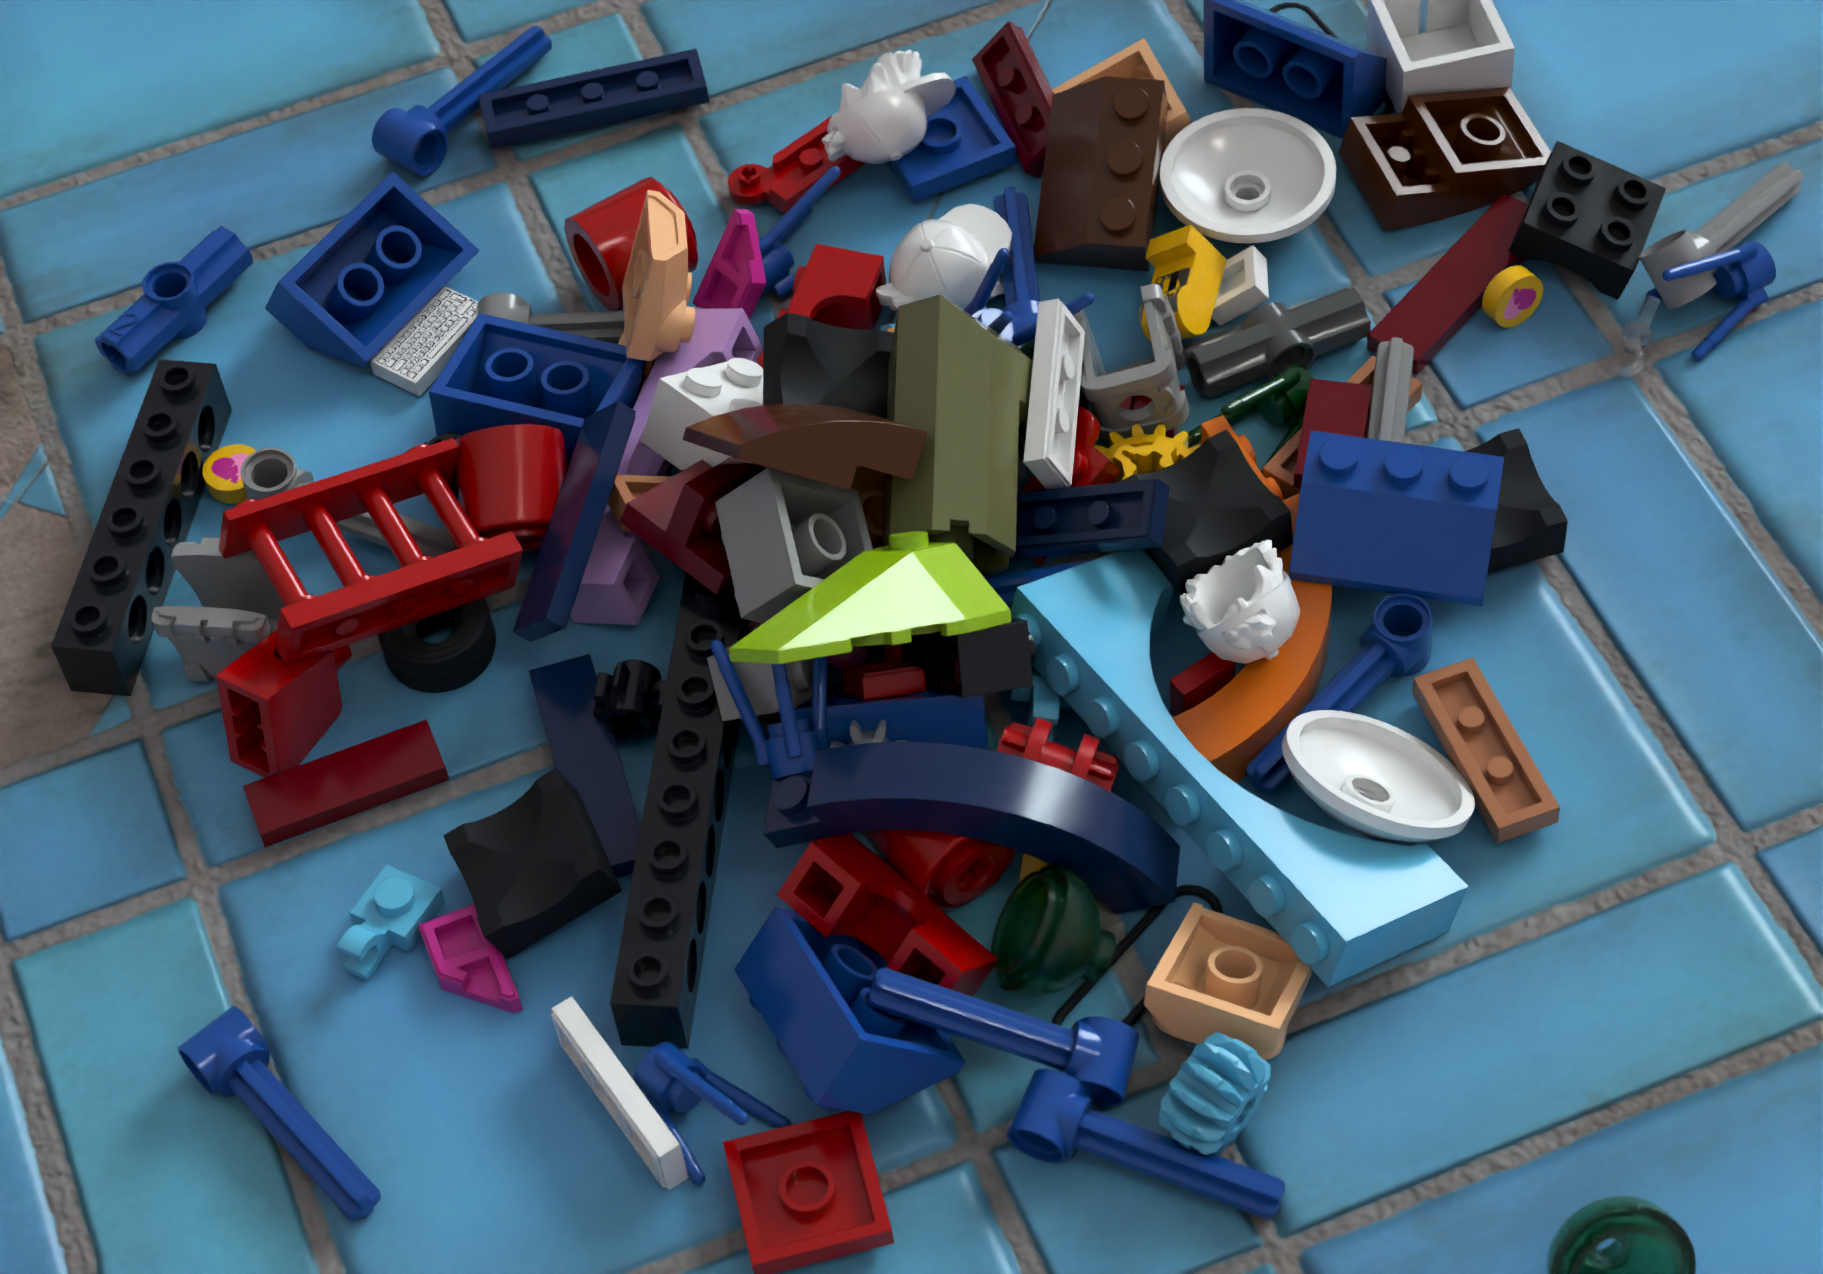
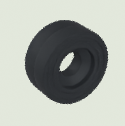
(447, 663)

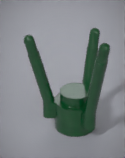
(1278, 401)

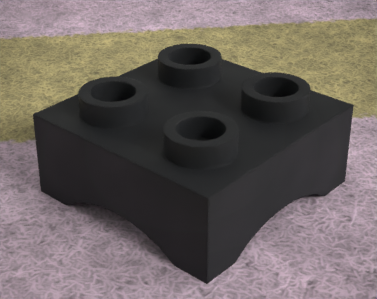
(1588, 218)
(826, 365)
(1214, 511)
(1527, 517)
(533, 865)

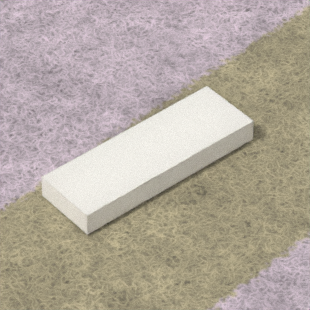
(1054, 395)
(619, 1094)

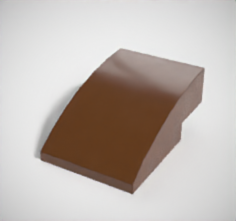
(1443, 155)
(813, 441)

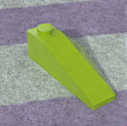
(880, 601)

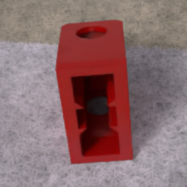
(278, 710)

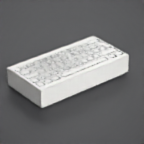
(426, 342)

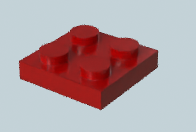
(808, 1193)

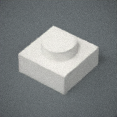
(1242, 285)

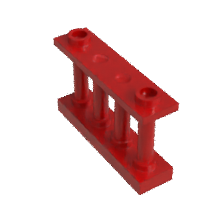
(367, 602)

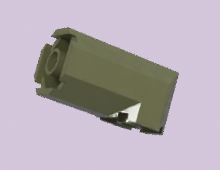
(970, 398)

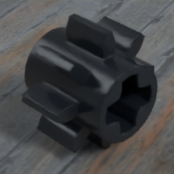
(629, 699)

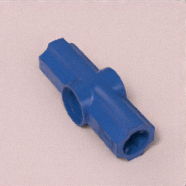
(174, 301)

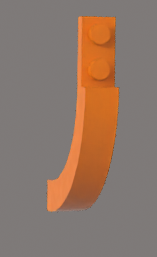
(1265, 693)

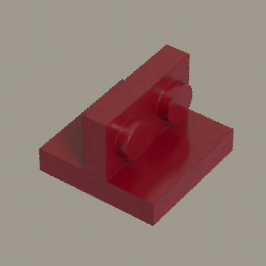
(683, 519)

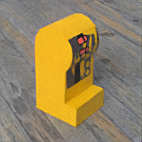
(1189, 275)

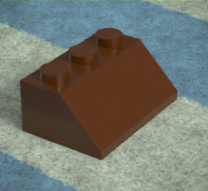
(1102, 174)

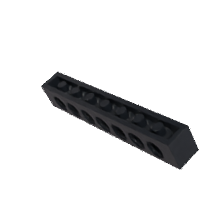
(679, 833)

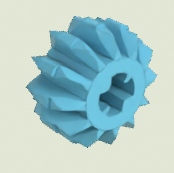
(1214, 1094)

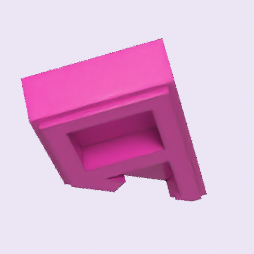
(736, 270)
(468, 961)

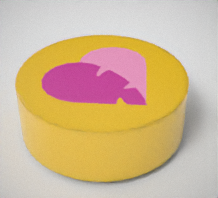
(1512, 296)
(223, 473)

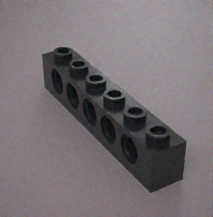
(141, 522)

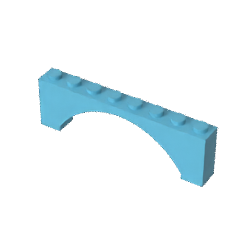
(1324, 891)

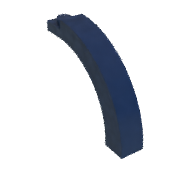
(986, 798)

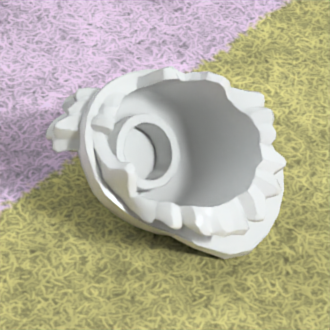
(888, 111)
(946, 258)
(1243, 605)

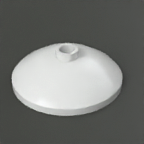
(1248, 175)
(1376, 777)

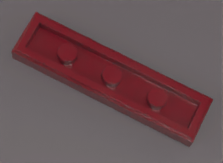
(1454, 285)

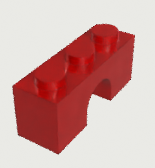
(838, 289)
(856, 894)

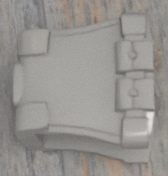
(1154, 380)
(235, 611)

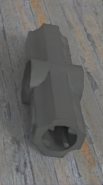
(1277, 339)

